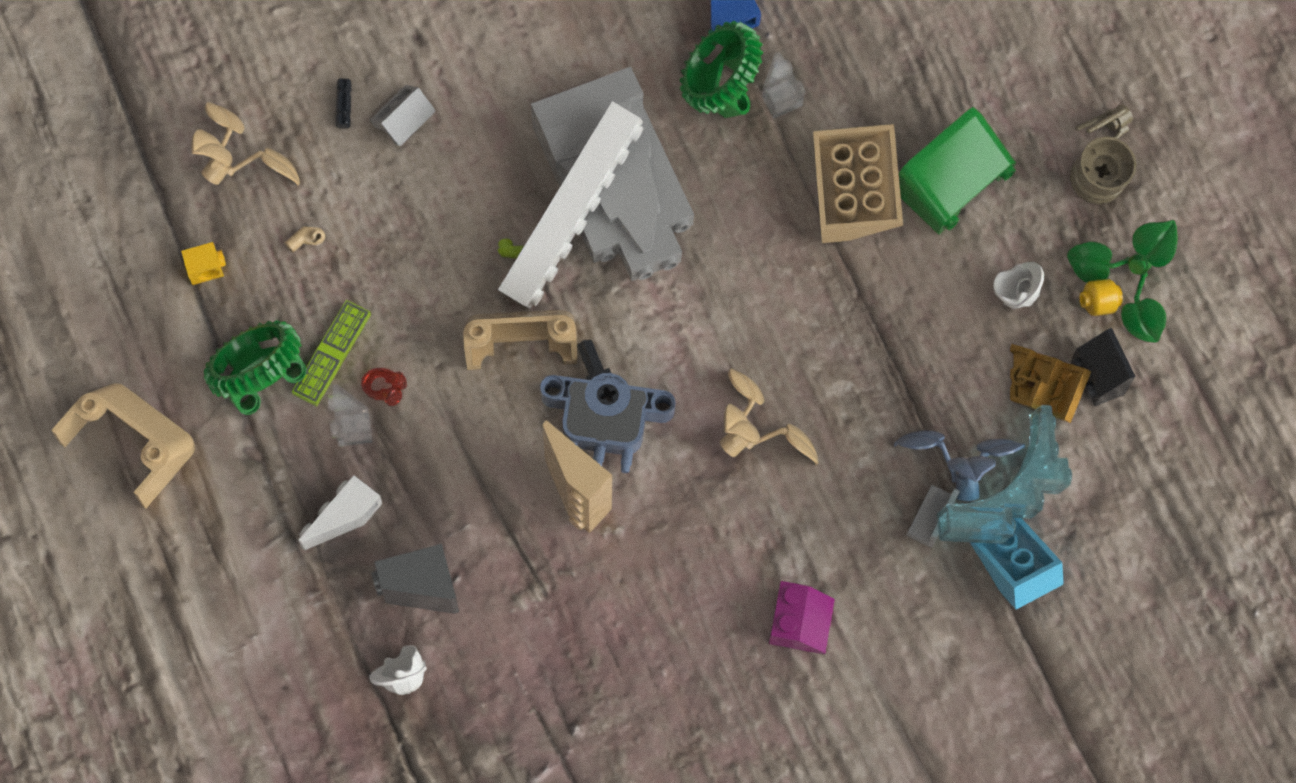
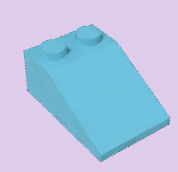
(1021, 566)

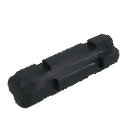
(343, 103)

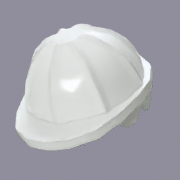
(1019, 285)
(402, 673)

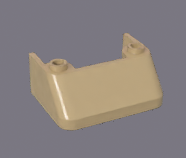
(167, 446)

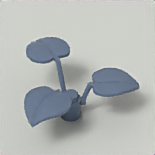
(968, 469)

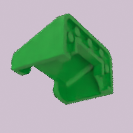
(954, 170)

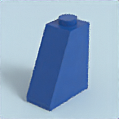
(734, 10)

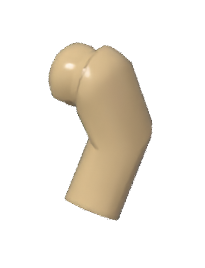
(305, 235)

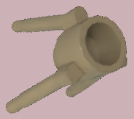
(1114, 119)

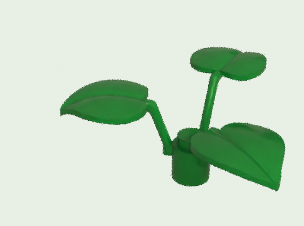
(1154, 246)

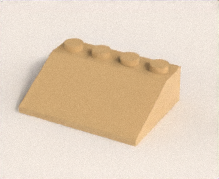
(857, 182)
(578, 478)

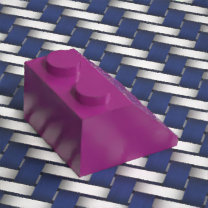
(801, 618)

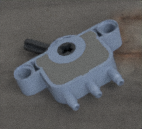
(601, 424)

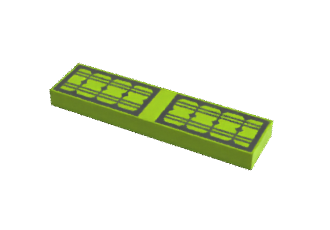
(331, 353)

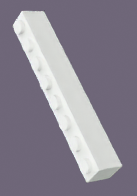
(571, 205)

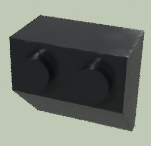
(1108, 365)

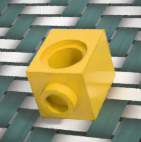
(203, 263)

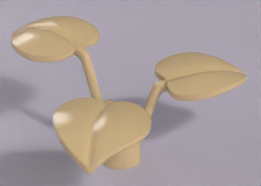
(221, 158)
(743, 434)

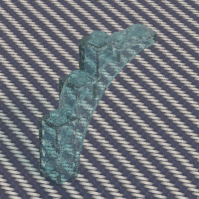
(993, 518)

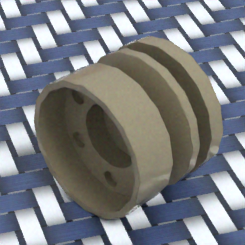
(1112, 160)

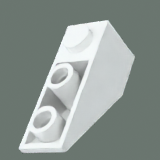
(346, 512)

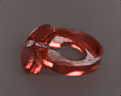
(390, 396)

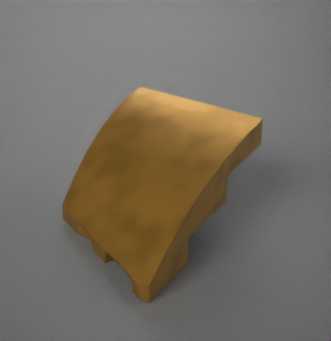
(1046, 381)

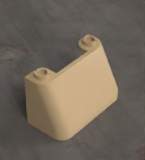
(486, 329)

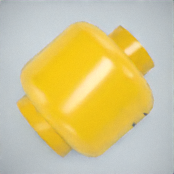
(1101, 297)

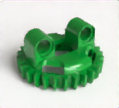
(739, 53)
(253, 366)

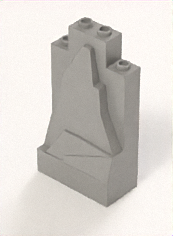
(645, 195)

